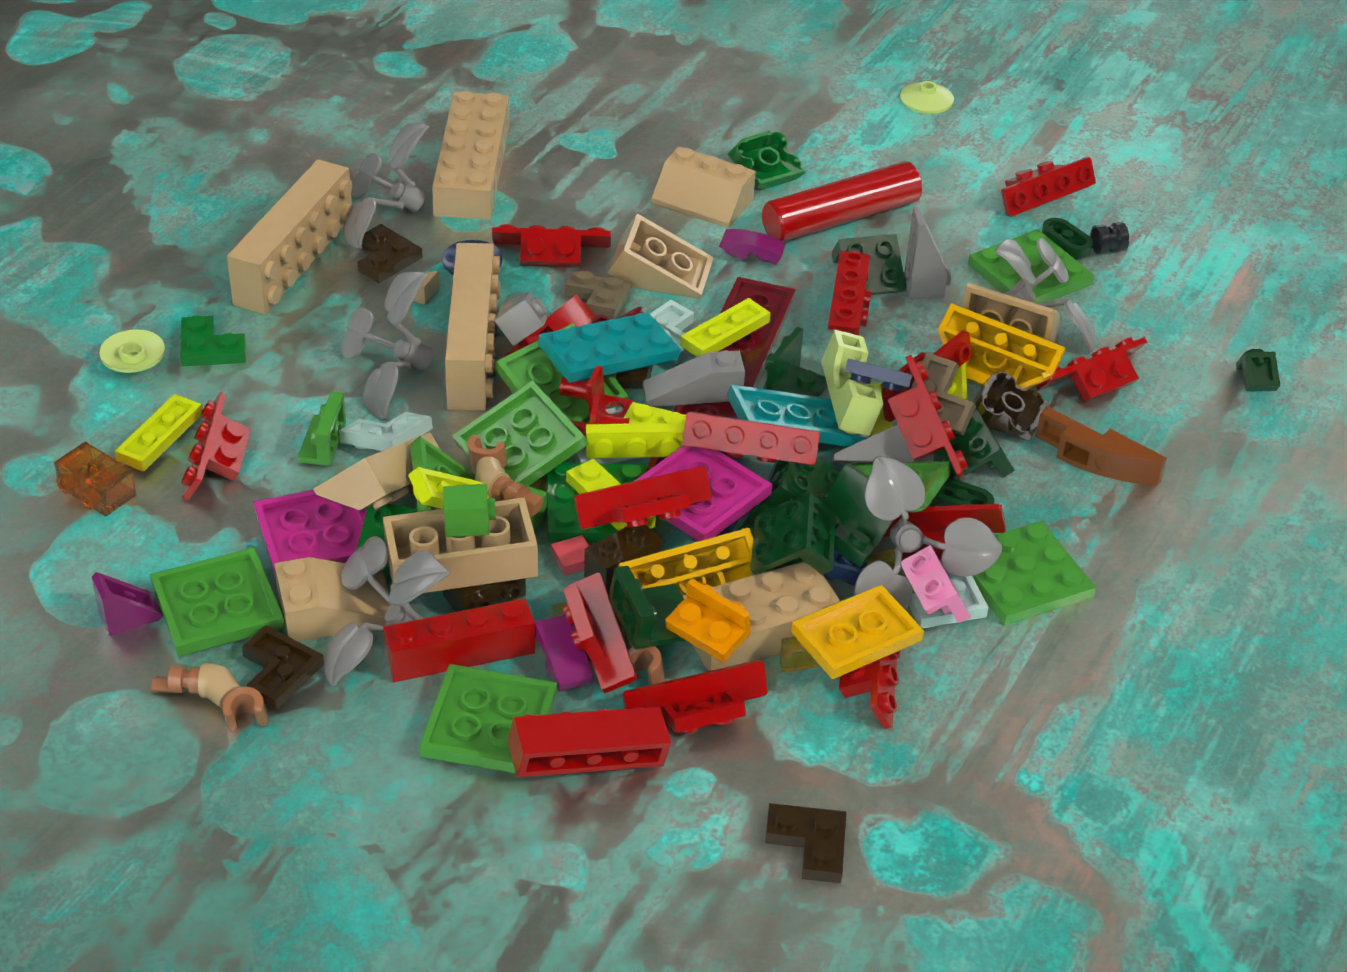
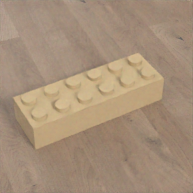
(471, 156)
(290, 237)
(472, 327)

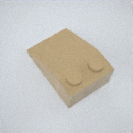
(659, 260)
(319, 604)

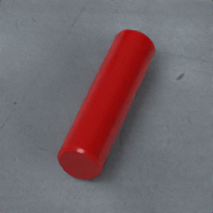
(842, 201)

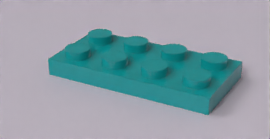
(613, 344)
(791, 411)

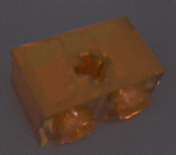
(95, 479)

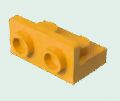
(710, 621)

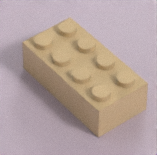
(501, 556)
(773, 604)

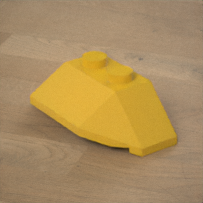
(1001, 348)
(706, 561)

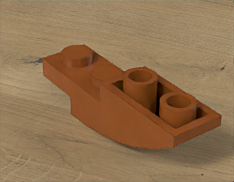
(1105, 455)

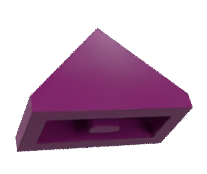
(123, 604)

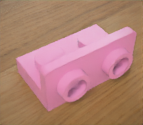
(933, 584)

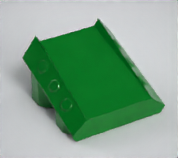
(769, 158)

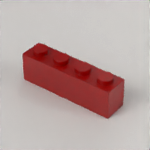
(459, 639)
(588, 741)

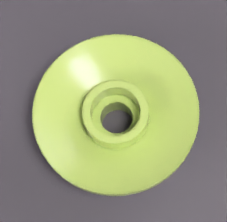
(926, 97)
(132, 351)

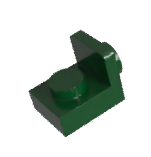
(1259, 370)

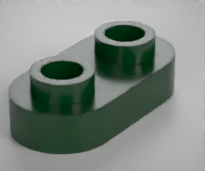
(1068, 237)
(961, 493)

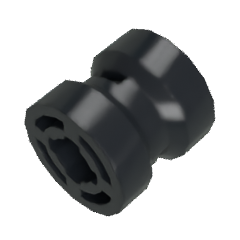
(1110, 238)

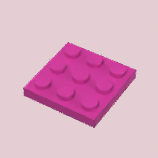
(732, 488)
(308, 527)

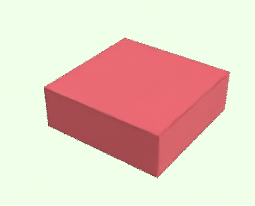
(570, 554)

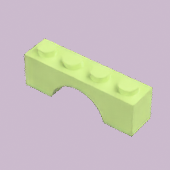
(853, 402)

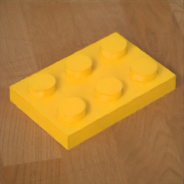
(857, 631)

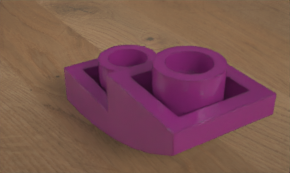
(741, 242)
(563, 659)

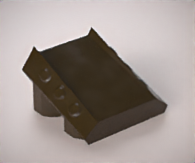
(1008, 406)

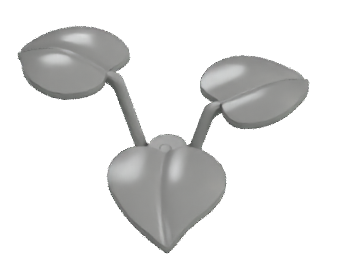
(403, 193)
(1019, 261)
(408, 352)
(898, 489)
(411, 579)

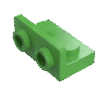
(323, 432)

